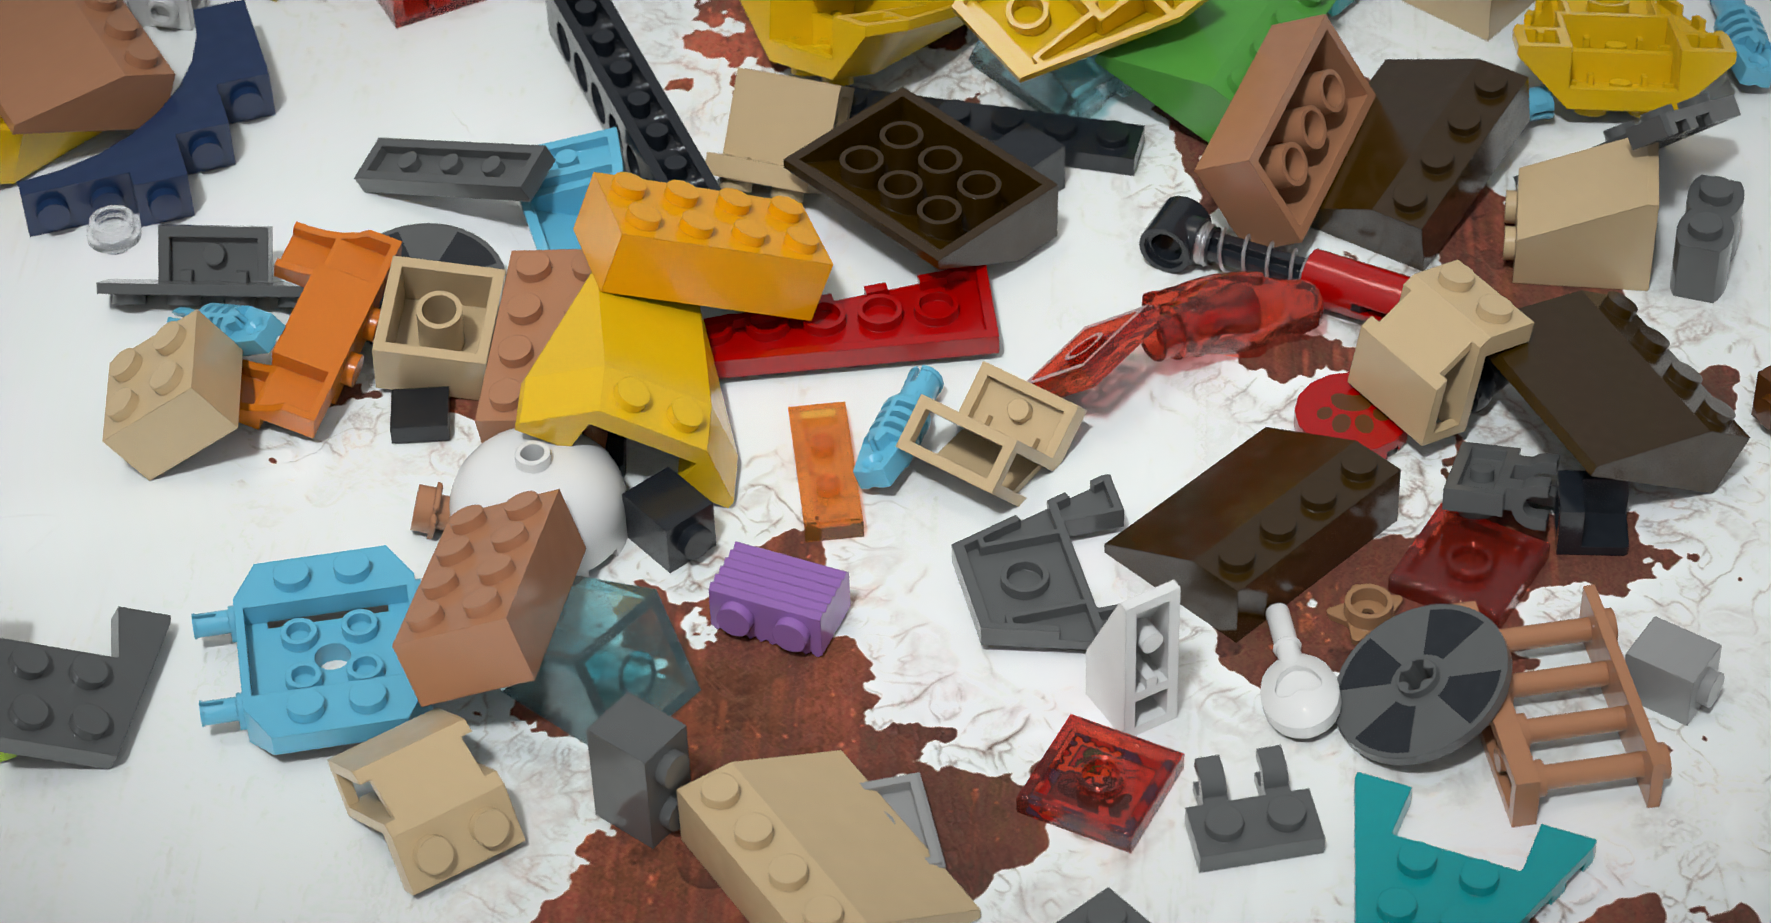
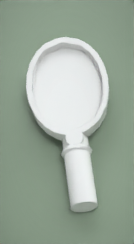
(1297, 689)

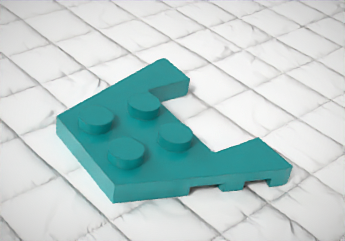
(1428, 884)

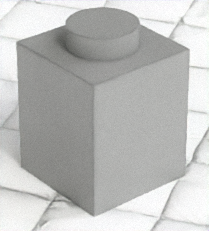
(1675, 670)

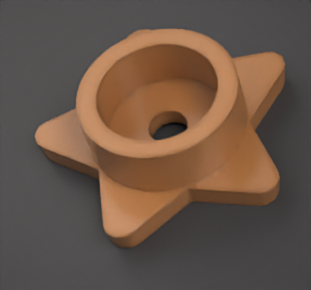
(1365, 599)

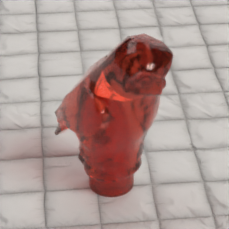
(1230, 315)

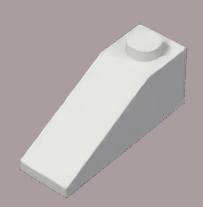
(1137, 661)

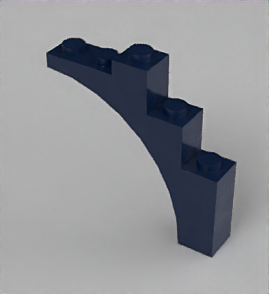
(186, 136)

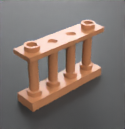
(1510, 734)

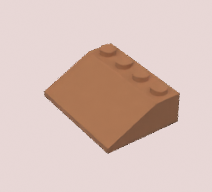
(78, 67)

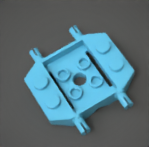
(284, 691)

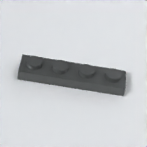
(455, 169)

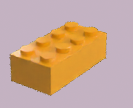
(702, 246)

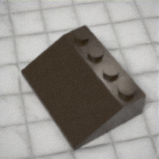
(1423, 154)
(931, 184)
(1621, 394)
(1262, 525)

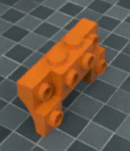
(326, 330)

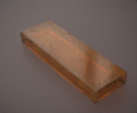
(825, 472)

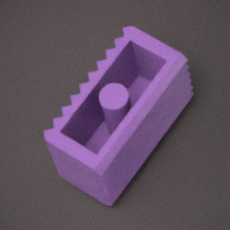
(779, 599)

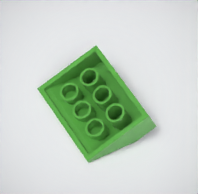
(1201, 61)

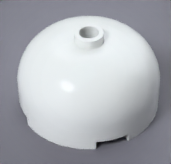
(582, 472)

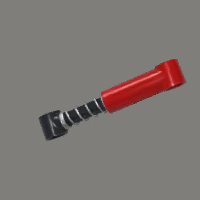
(1185, 236)

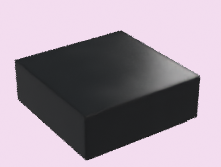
(420, 414)

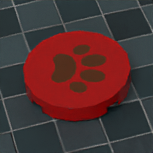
(1340, 411)

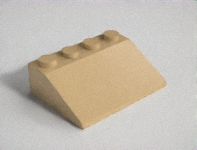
(813, 846)

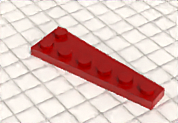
(937, 318)

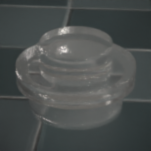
(113, 230)

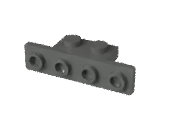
(208, 262)

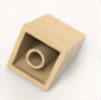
(1585, 218)

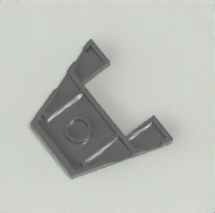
(1672, 125)
(1027, 578)
(74, 701)

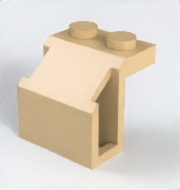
(770, 121)
(1432, 350)
(1005, 435)
(428, 798)

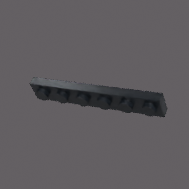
(1087, 141)

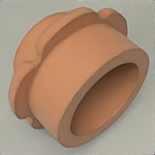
(430, 510)

